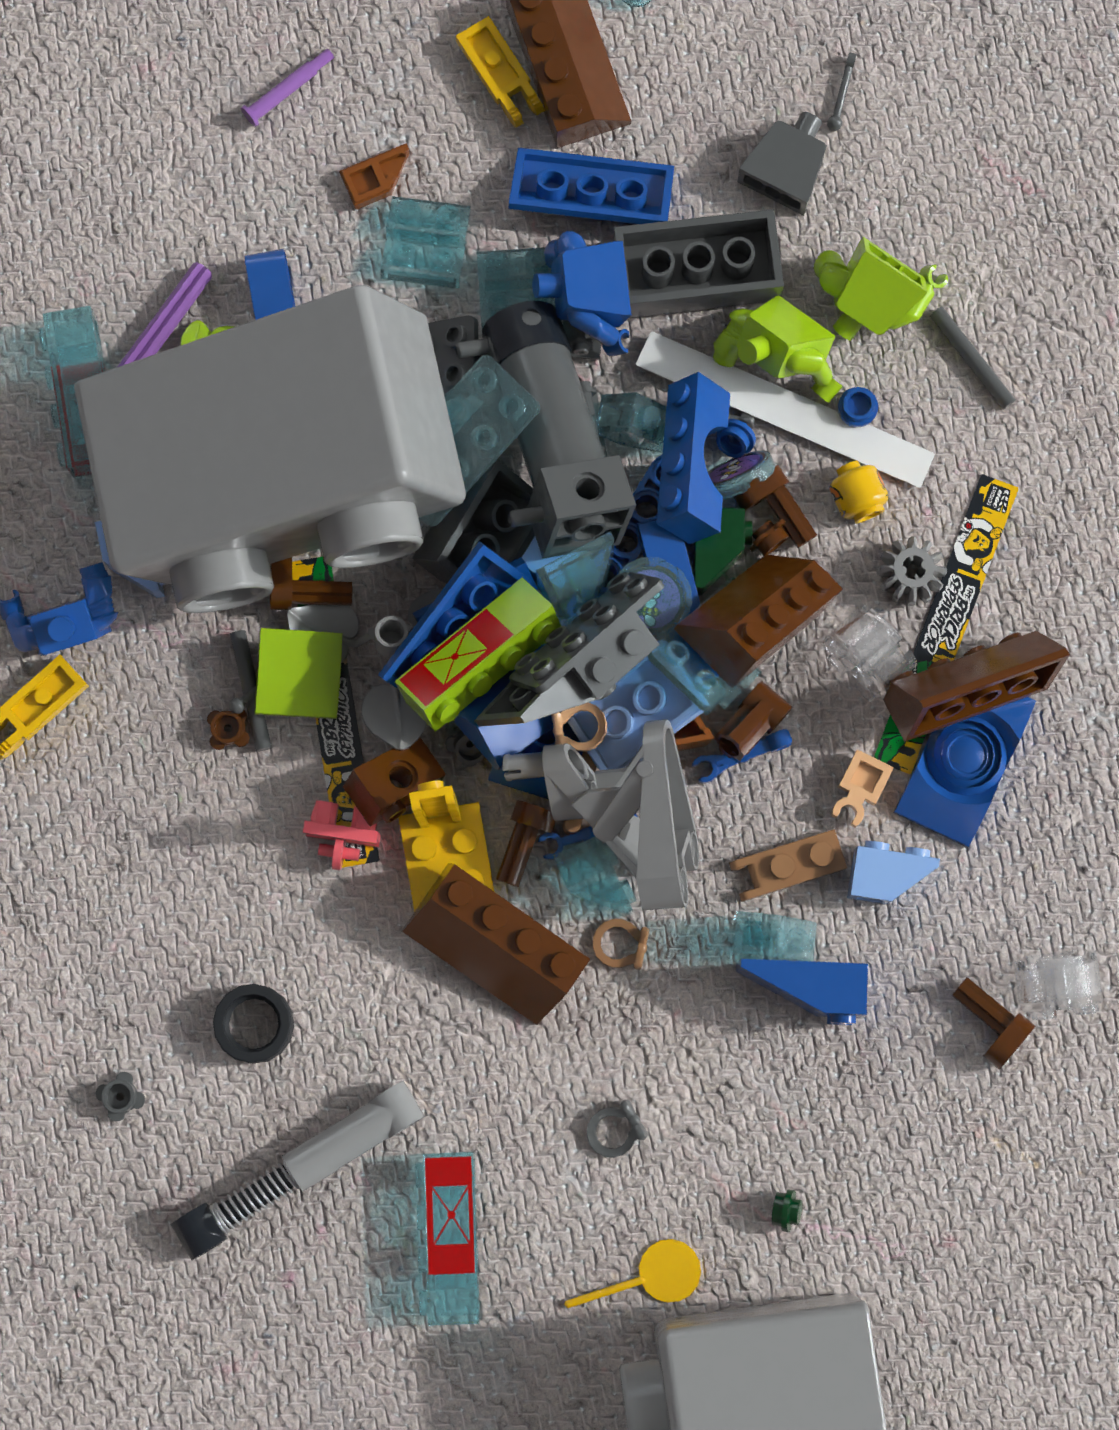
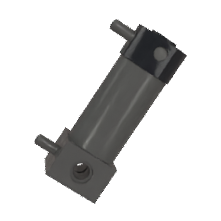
(574, 485)

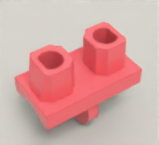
(323, 826)

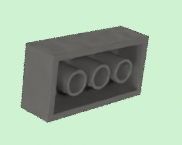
(702, 262)

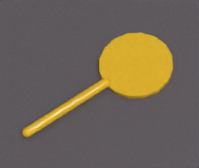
(666, 1271)

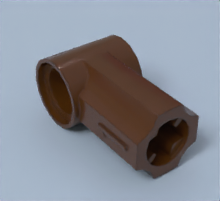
(756, 716)

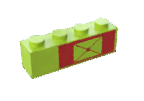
(478, 654)

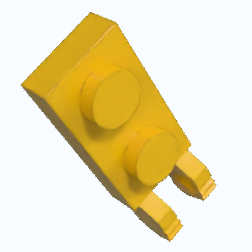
(498, 68)
(39, 702)

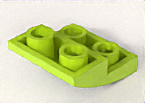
(298, 673)

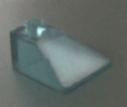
(576, 577)

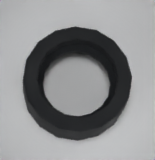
(228, 1005)

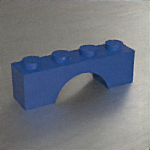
(687, 497)

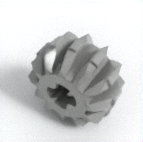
(926, 570)

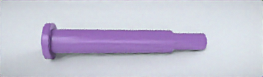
(285, 88)

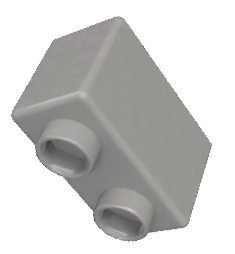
(272, 446)
(760, 1370)

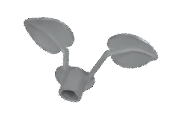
(383, 706)

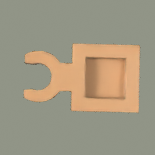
(863, 782)

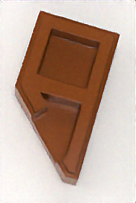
(374, 177)

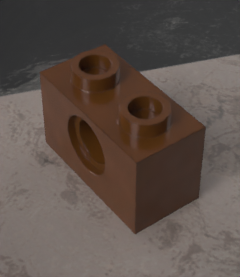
(371, 785)

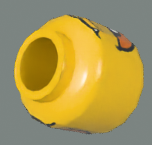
(859, 492)

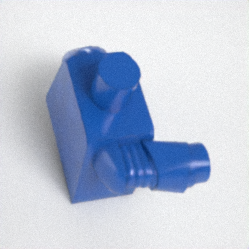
(588, 288)
(67, 623)

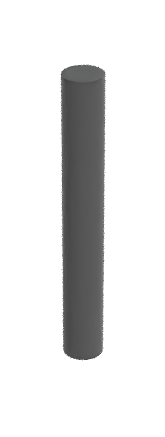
(972, 358)
(248, 681)

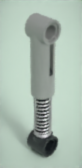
(301, 1168)

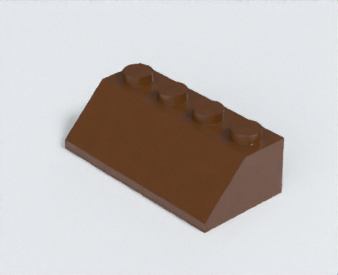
(569, 68)
(758, 614)
(973, 683)
(495, 944)

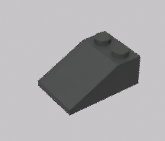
(521, 705)

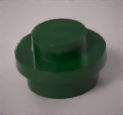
(786, 1210)

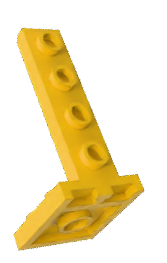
(442, 834)

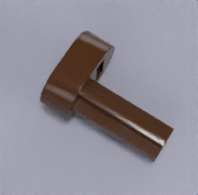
(782, 504)
(305, 592)
(528, 821)
(1011, 1028)

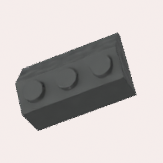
(479, 519)

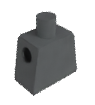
(786, 163)

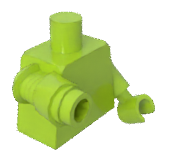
(875, 289)
(779, 342)

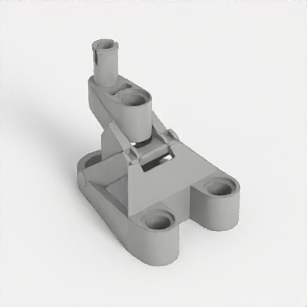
(652, 847)

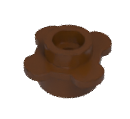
(769, 537)
(218, 722)

